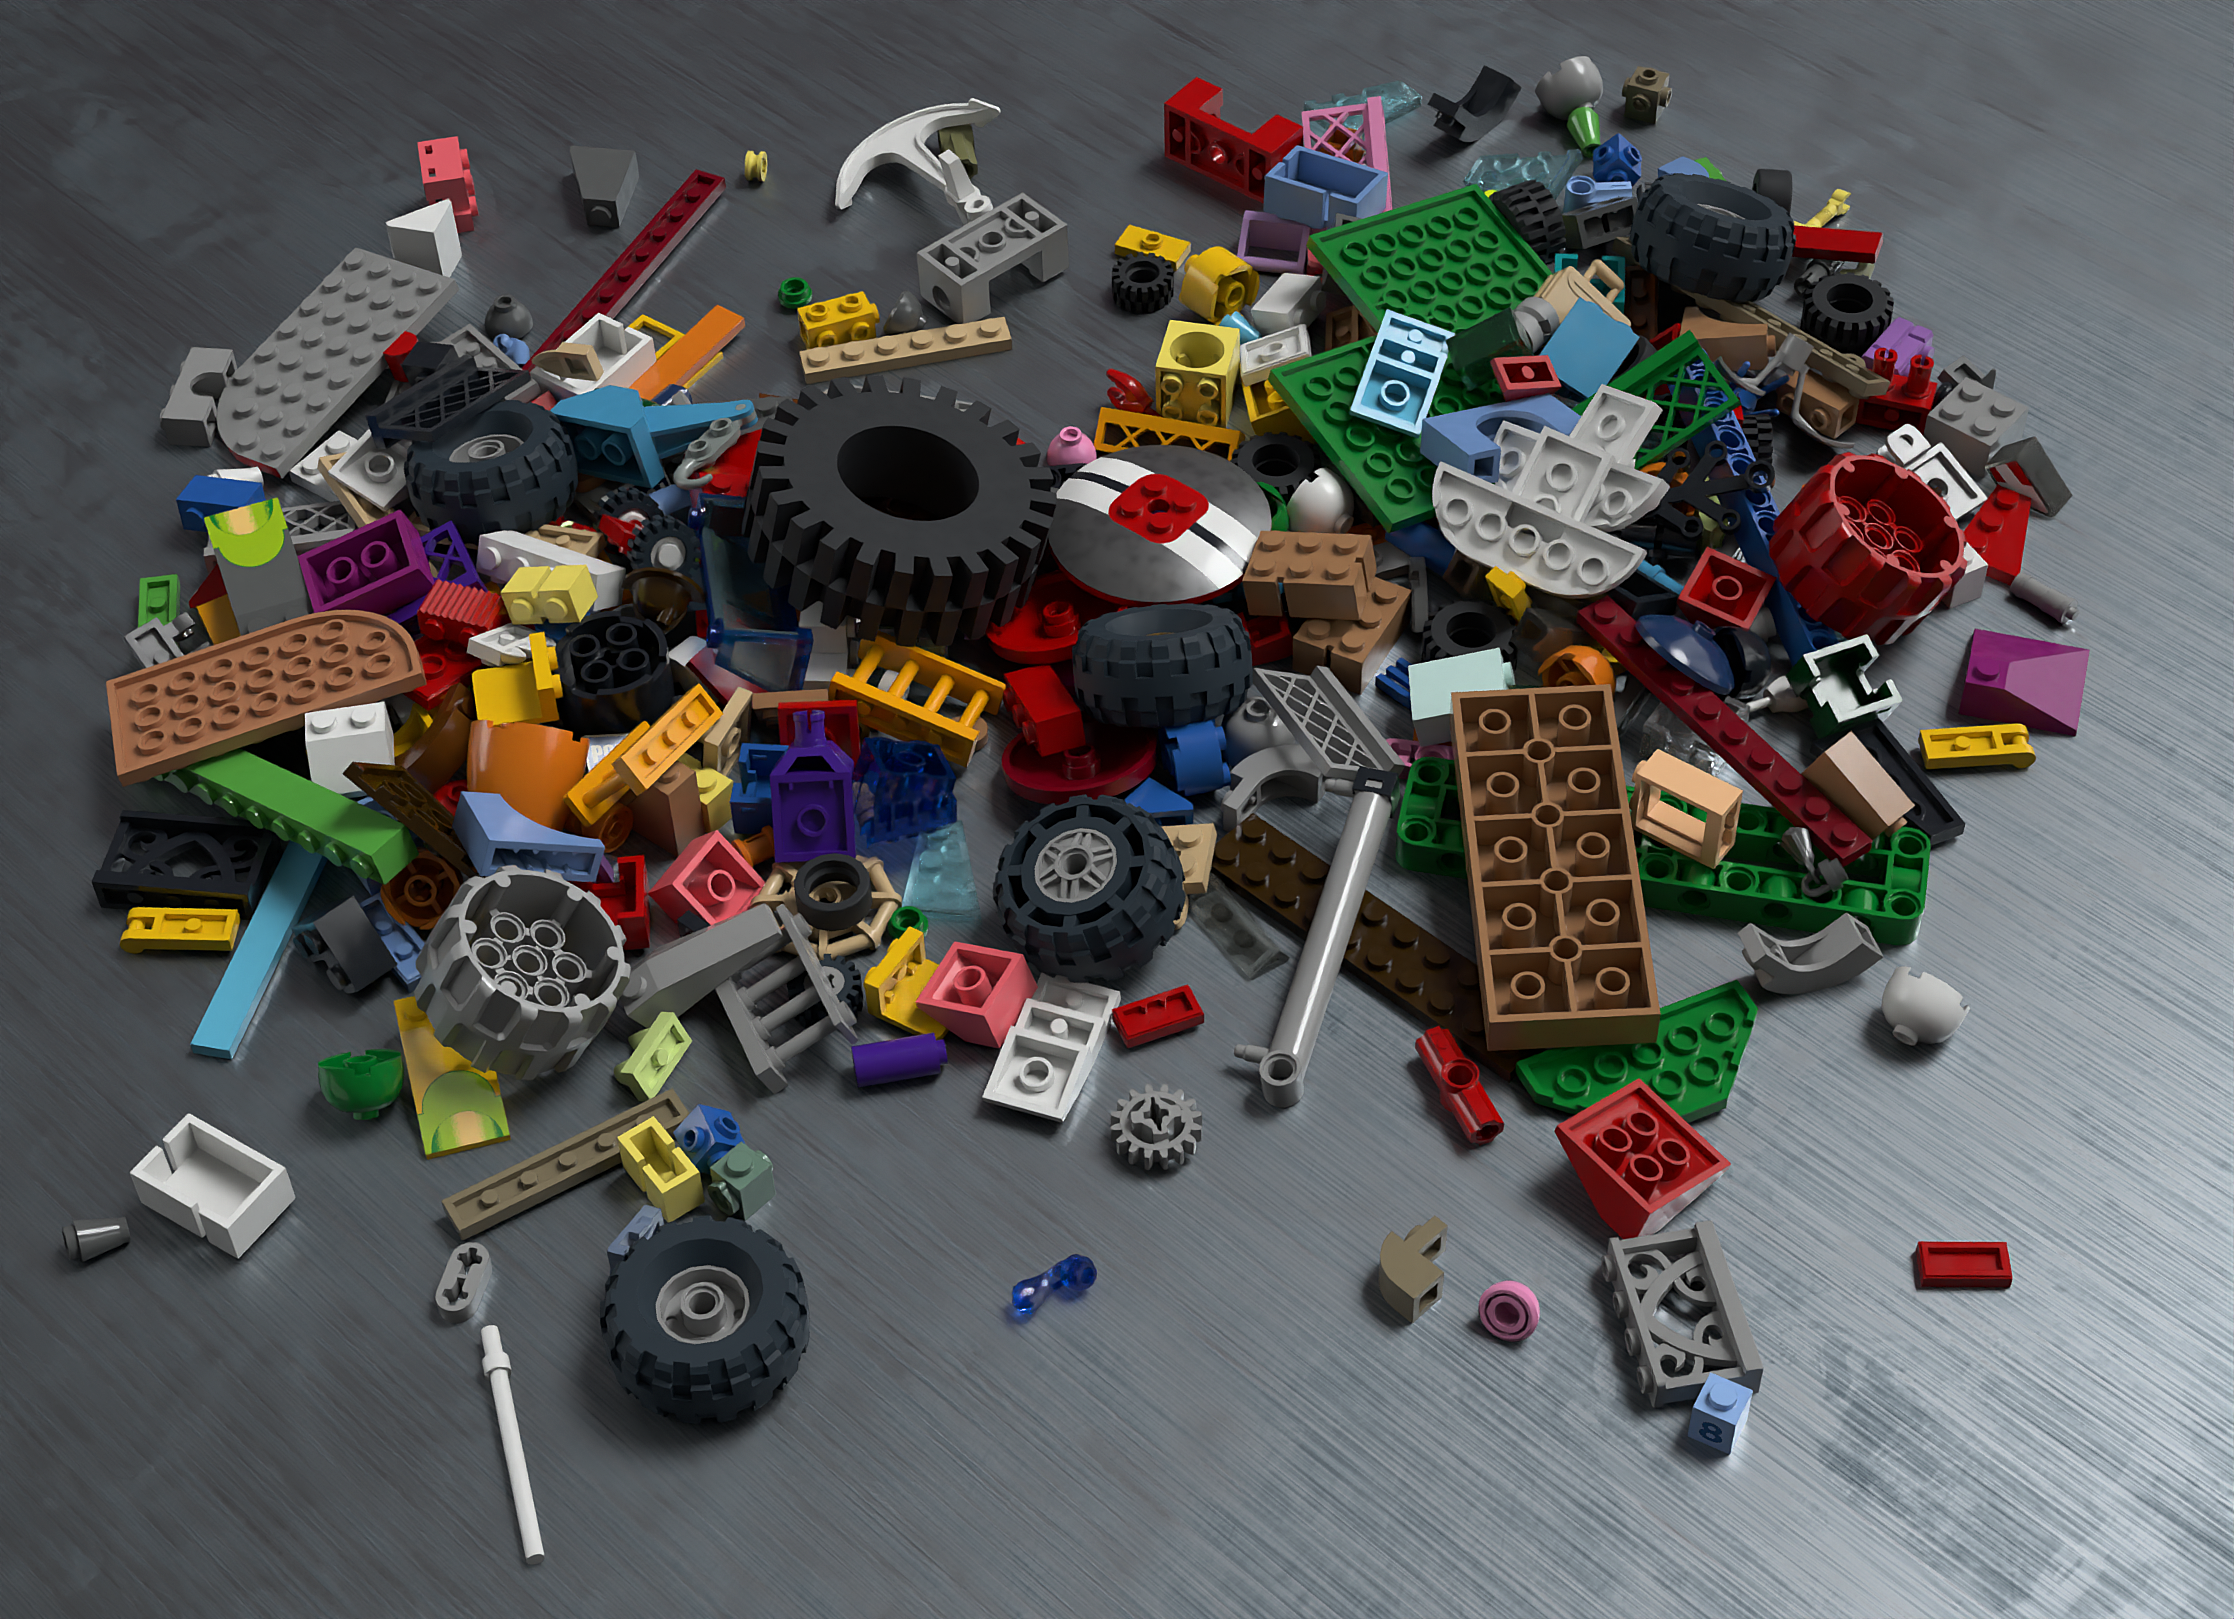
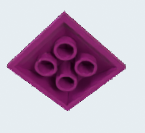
(2024, 682)

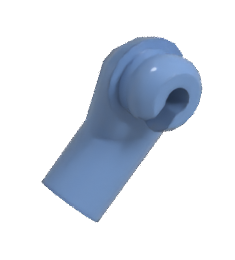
(513, 348)

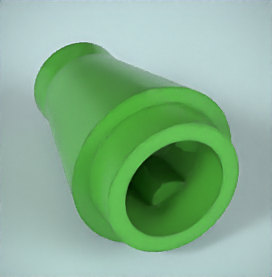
(1585, 129)

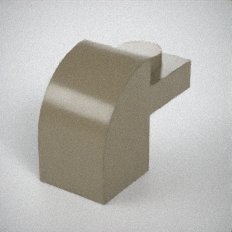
(1406, 1269)

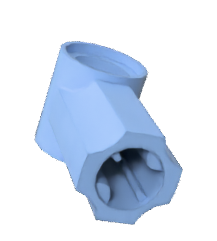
(1583, 191)

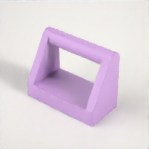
(1269, 231)

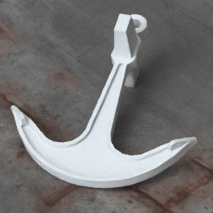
(904, 142)

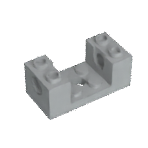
(960, 265)

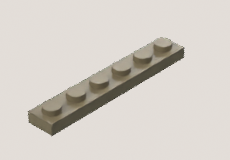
(555, 1168)

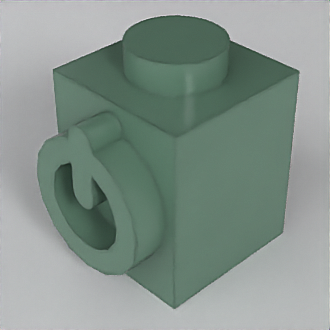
(742, 1181)

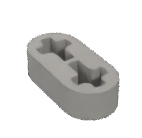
(455, 1280)

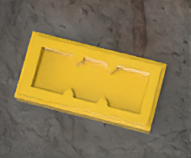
(1142, 240)

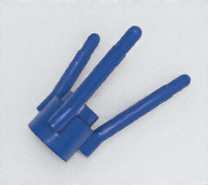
(1749, 399)

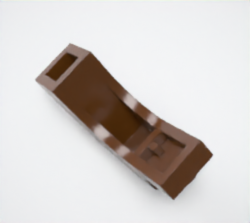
(444, 743)

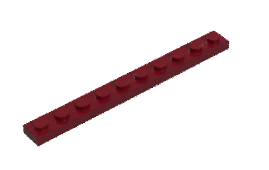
(640, 257)
(1726, 734)

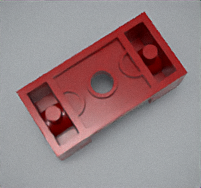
(1220, 150)

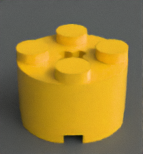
(1218, 284)

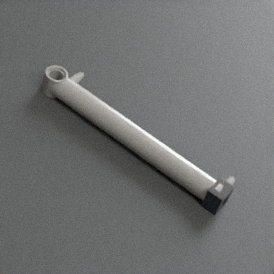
(1373, 803)

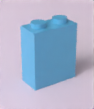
(1587, 350)

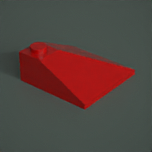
(1638, 1159)

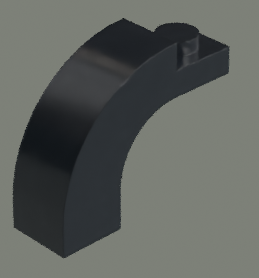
(1479, 109)

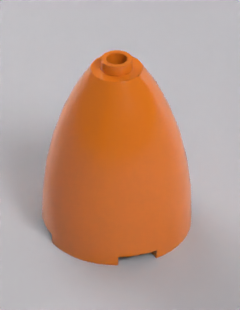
(527, 767)

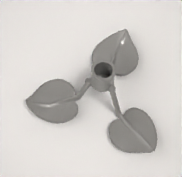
(1788, 359)

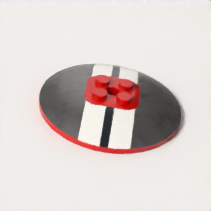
(1141, 559)

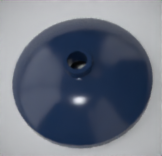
(1688, 649)

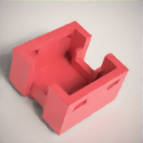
(451, 178)

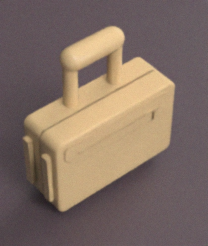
(1568, 285)

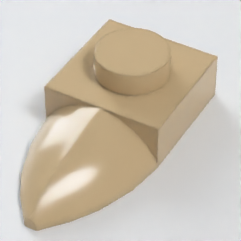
(571, 361)

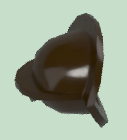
(662, 595)

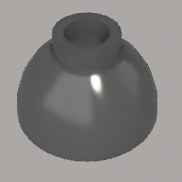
(905, 315)
(508, 318)

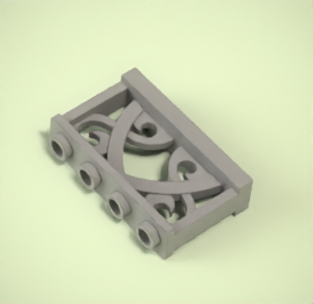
(1704, 1264)

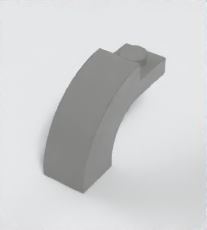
(1270, 775)

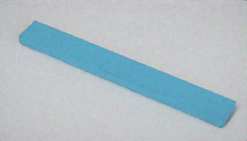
(258, 953)

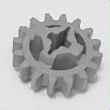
(1137, 1134)

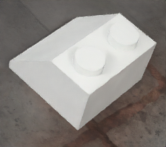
(347, 736)

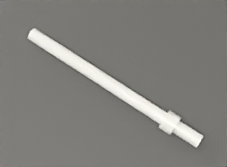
(497, 1371)

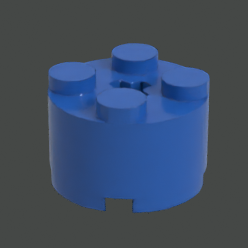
(1194, 757)

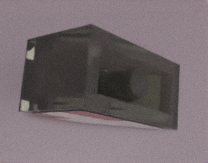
(2030, 472)

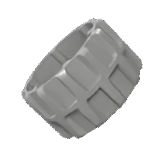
(511, 963)

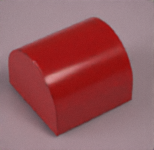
(397, 352)

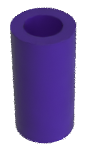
(898, 1059)

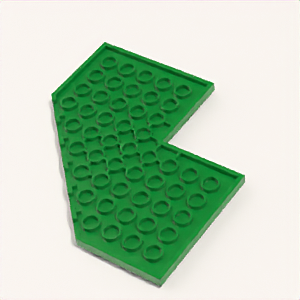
(1437, 263)

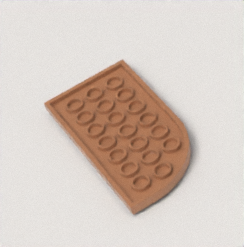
(255, 688)

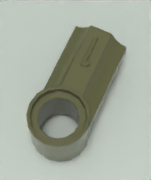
(961, 142)

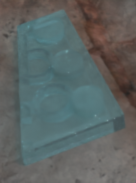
(1507, 170)

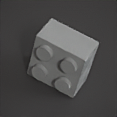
(1975, 424)

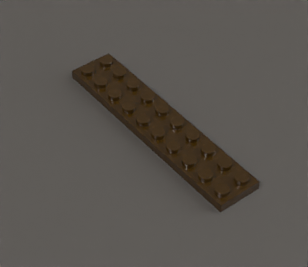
(1384, 945)

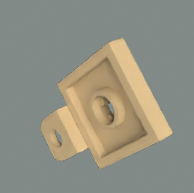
(1195, 850)

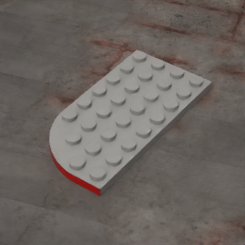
(324, 357)

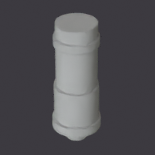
(2045, 598)

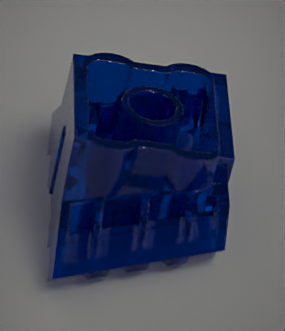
(902, 790)

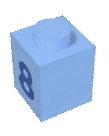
(1720, 1413)

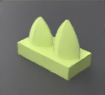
(654, 1056)

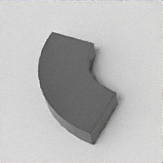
(1419, 597)

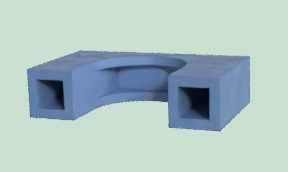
(1468, 436)

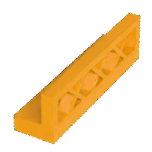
(1162, 426)

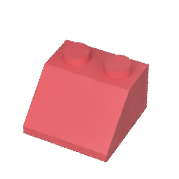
(707, 881)
(978, 992)

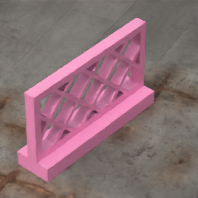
(1373, 130)

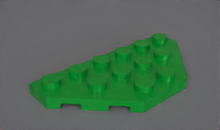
(1687, 1067)

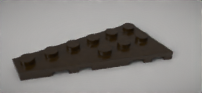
(414, 807)

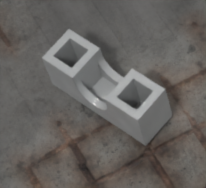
(191, 410)

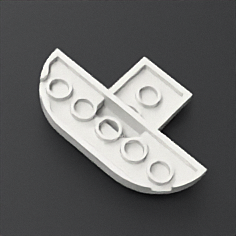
(1611, 423)
(1540, 523)

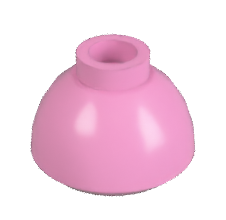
(1070, 448)
(1509, 1310)

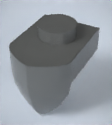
(1963, 368)

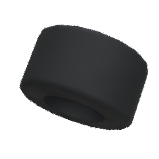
(1774, 185)

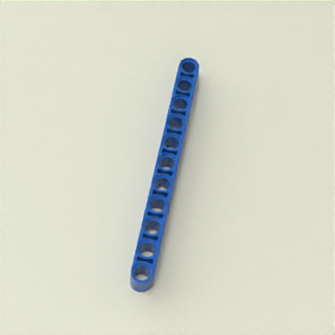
(1757, 512)

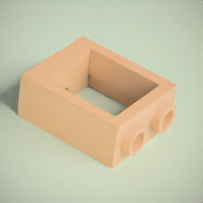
(1674, 828)

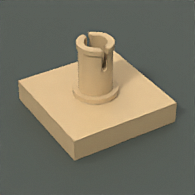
(725, 737)

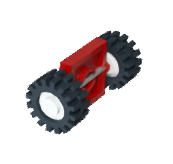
(637, 530)

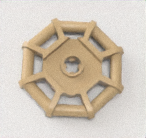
(867, 935)

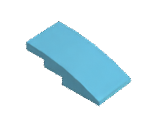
(1401, 374)

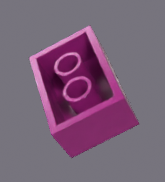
(369, 568)

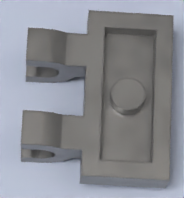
(156, 643)

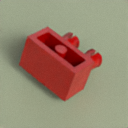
(1906, 399)

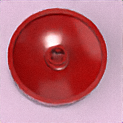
(1048, 621)

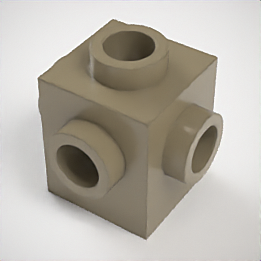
(1646, 94)

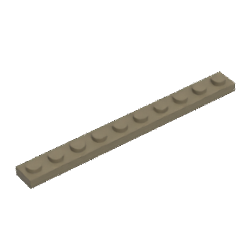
(1833, 364)

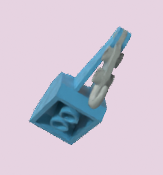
(626, 441)

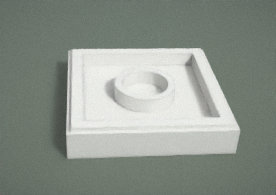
(1272, 352)

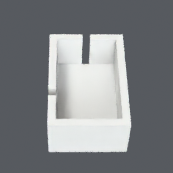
(621, 354)
(216, 1185)

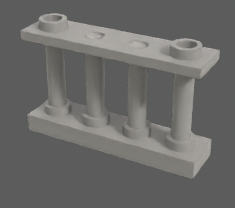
(755, 1031)

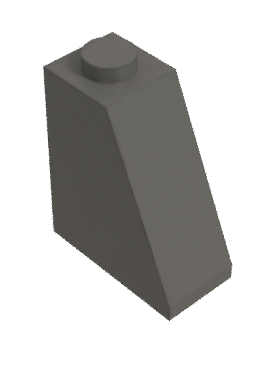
(604, 182)

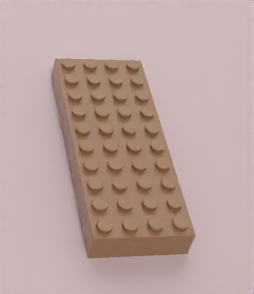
(1552, 869)

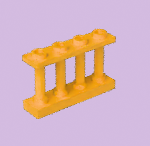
(911, 722)
(643, 756)

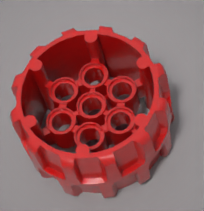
(1868, 548)

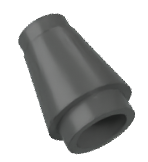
(94, 1236)

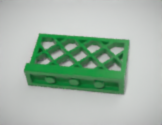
(1660, 370)

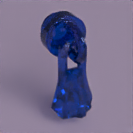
(1074, 1272)

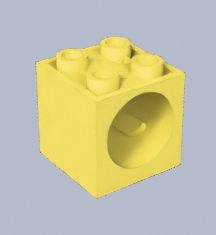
(1198, 373)

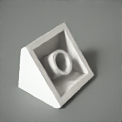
(427, 238)

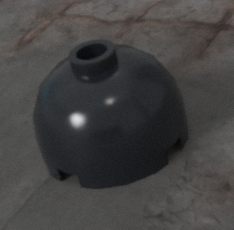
(1747, 658)

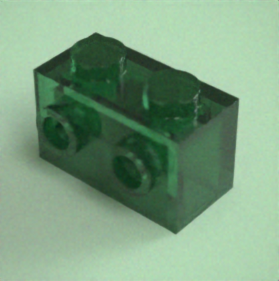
(1484, 342)

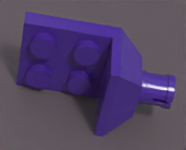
(812, 795)

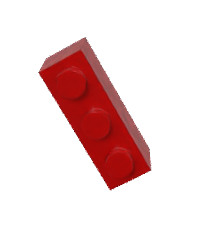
(1043, 709)

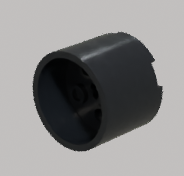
(612, 674)

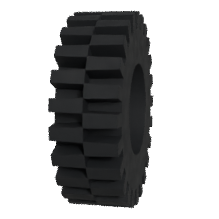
(888, 568)

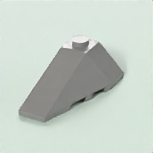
(694, 965)

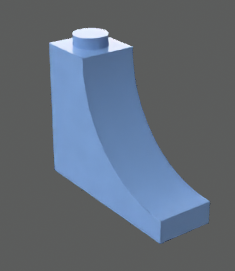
(503, 837)

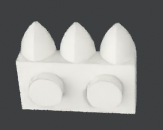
(503, 645)

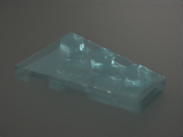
(1395, 96)
(943, 878)

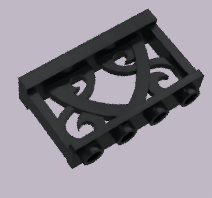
(172, 834)

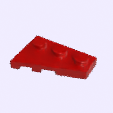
(2000, 533)

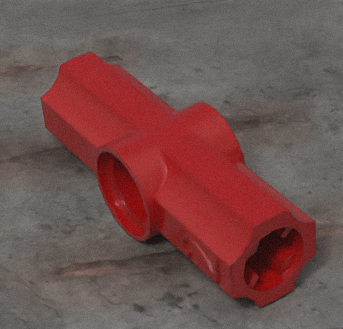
(1459, 1085)

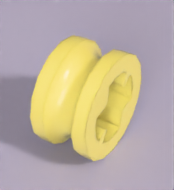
(755, 166)

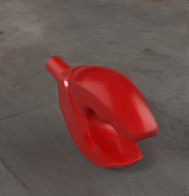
(1133, 398)

